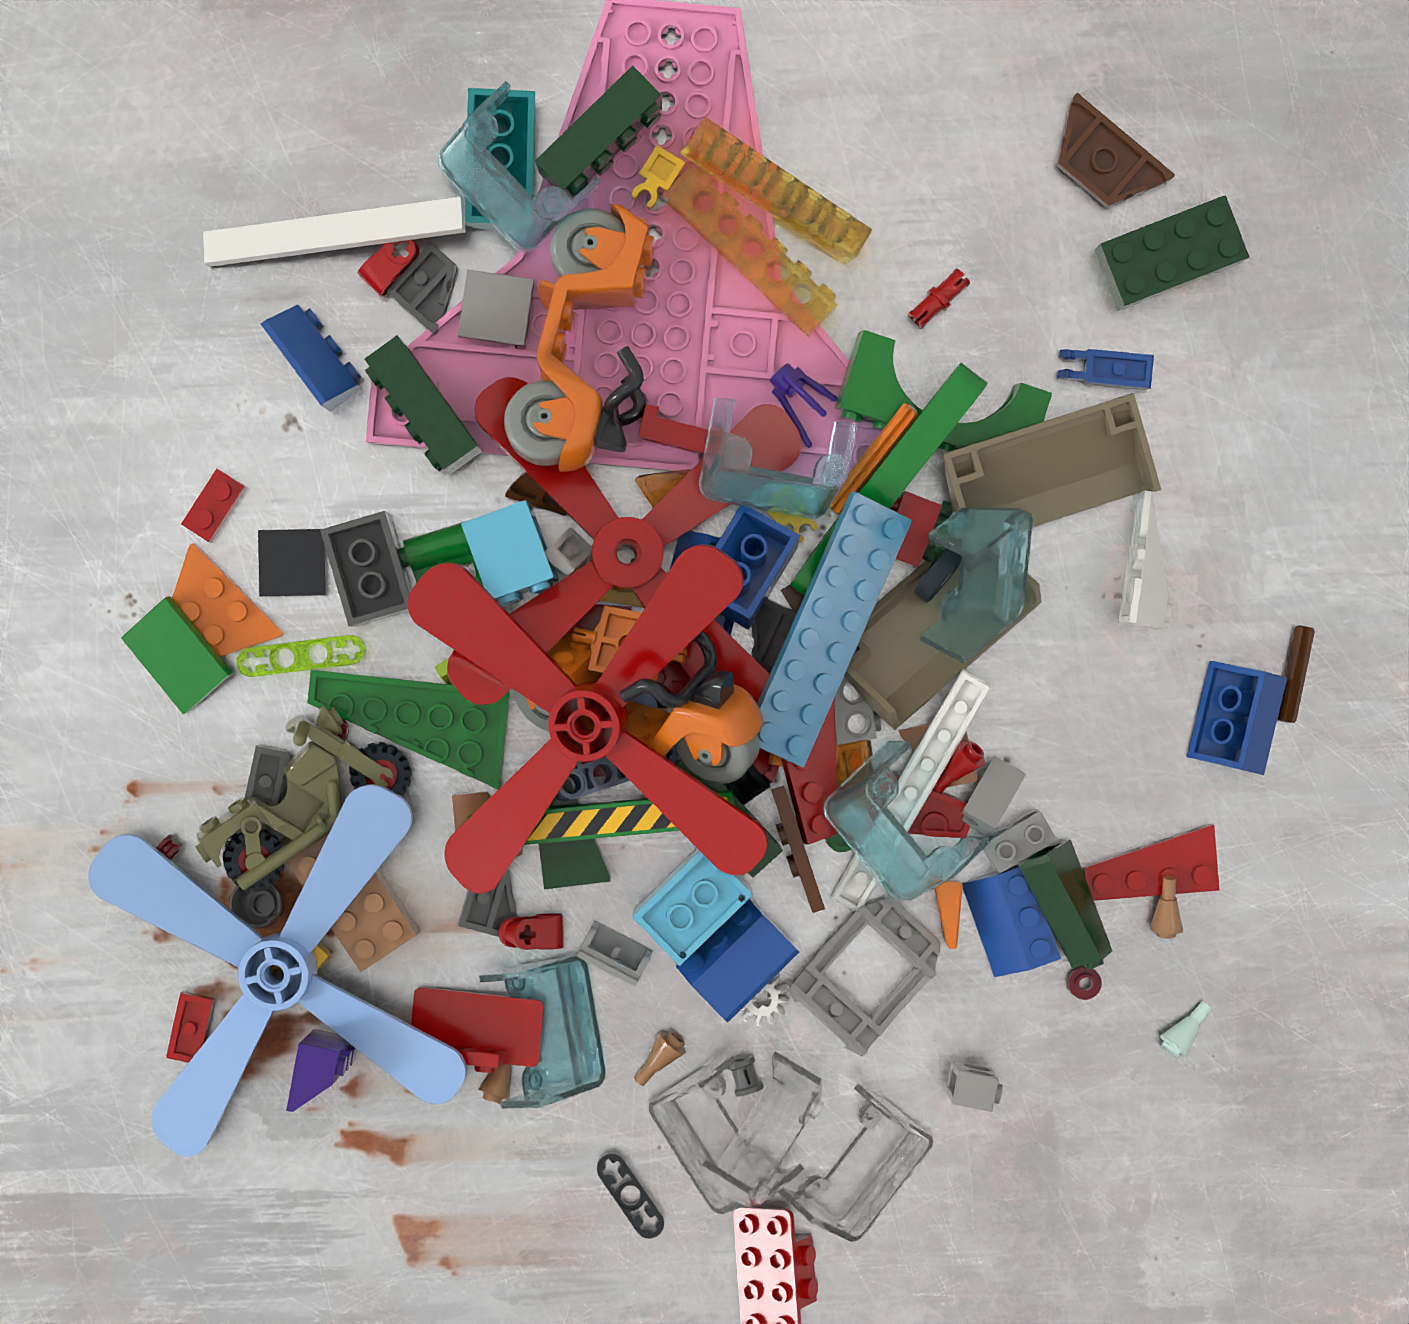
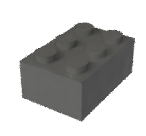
(367, 568)

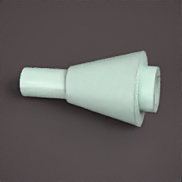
(1181, 1036)

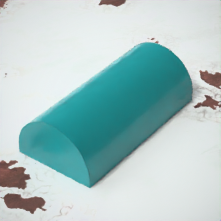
(513, 142)

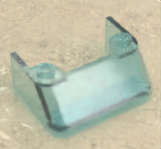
(494, 191)
(731, 479)
(991, 578)
(866, 824)
(570, 1034)

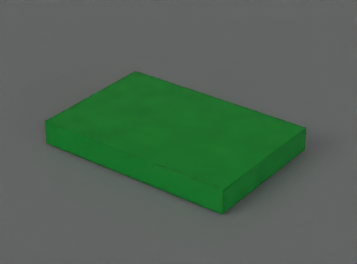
(176, 655)

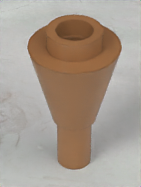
(1167, 916)
(665, 1050)
(497, 1084)

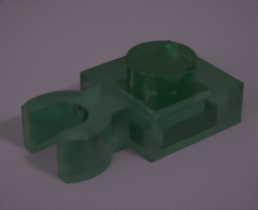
(933, 549)

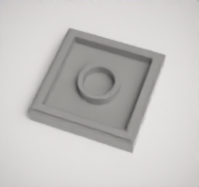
(496, 308)

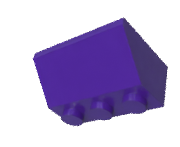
(318, 1064)

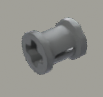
(745, 1076)

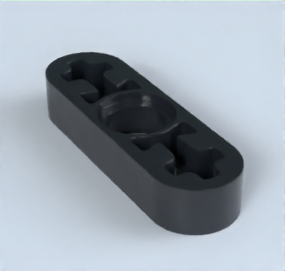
(651, 1209)

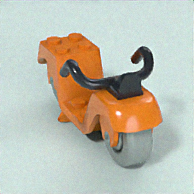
(598, 266)
(710, 721)

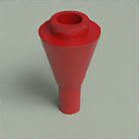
(964, 760)

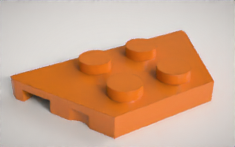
(220, 607)

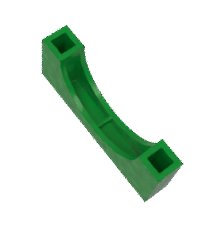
(874, 394)

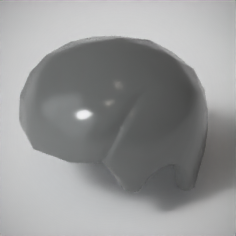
(257, 907)

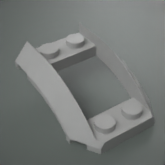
(834, 1007)

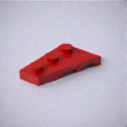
(940, 816)

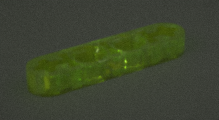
(301, 655)

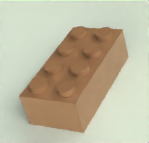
(372, 922)

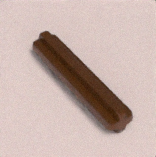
(1296, 673)

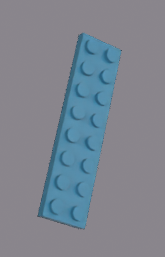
(828, 626)

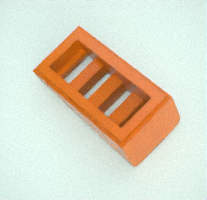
(949, 905)

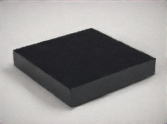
(292, 563)

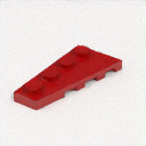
(815, 783)

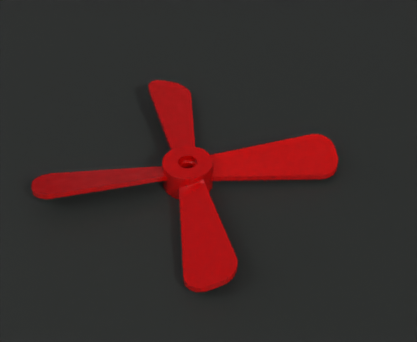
(560, 607)
(472, 622)

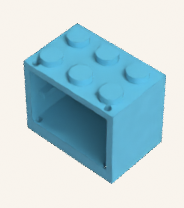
(510, 553)
(690, 906)

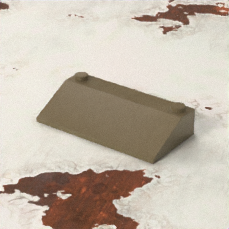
(1057, 464)
(892, 664)

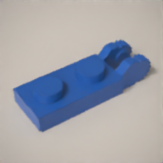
(1110, 368)

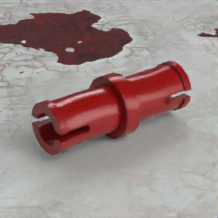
(939, 298)

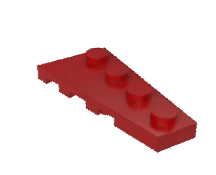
(1140, 872)

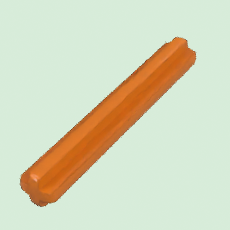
(875, 454)

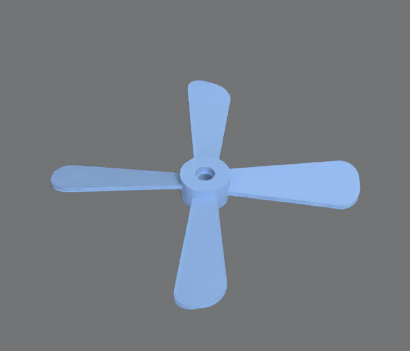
(155, 889)

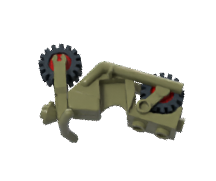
(309, 806)

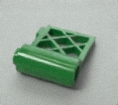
(437, 547)

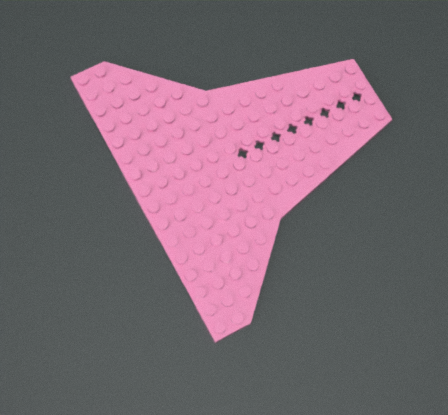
(700, 320)

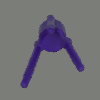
(790, 382)

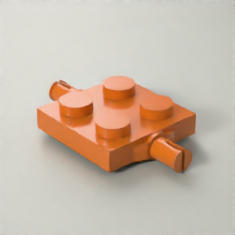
(609, 636)

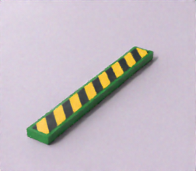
(603, 820)

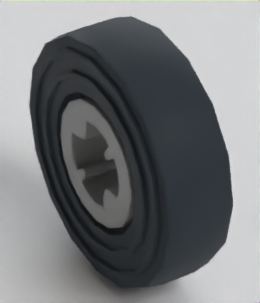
(937, 575)

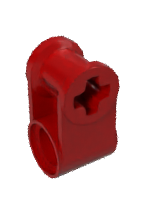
(386, 266)
(536, 932)

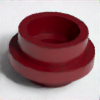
(1074, 980)

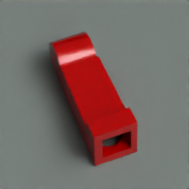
(671, 432)

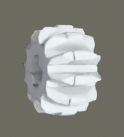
(766, 1009)

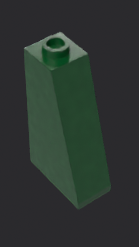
(572, 861)
(1067, 903)

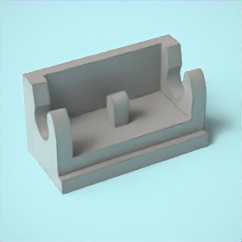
(992, 796)
(614, 953)

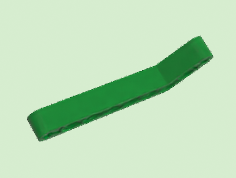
(909, 453)

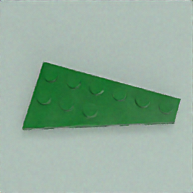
(422, 718)

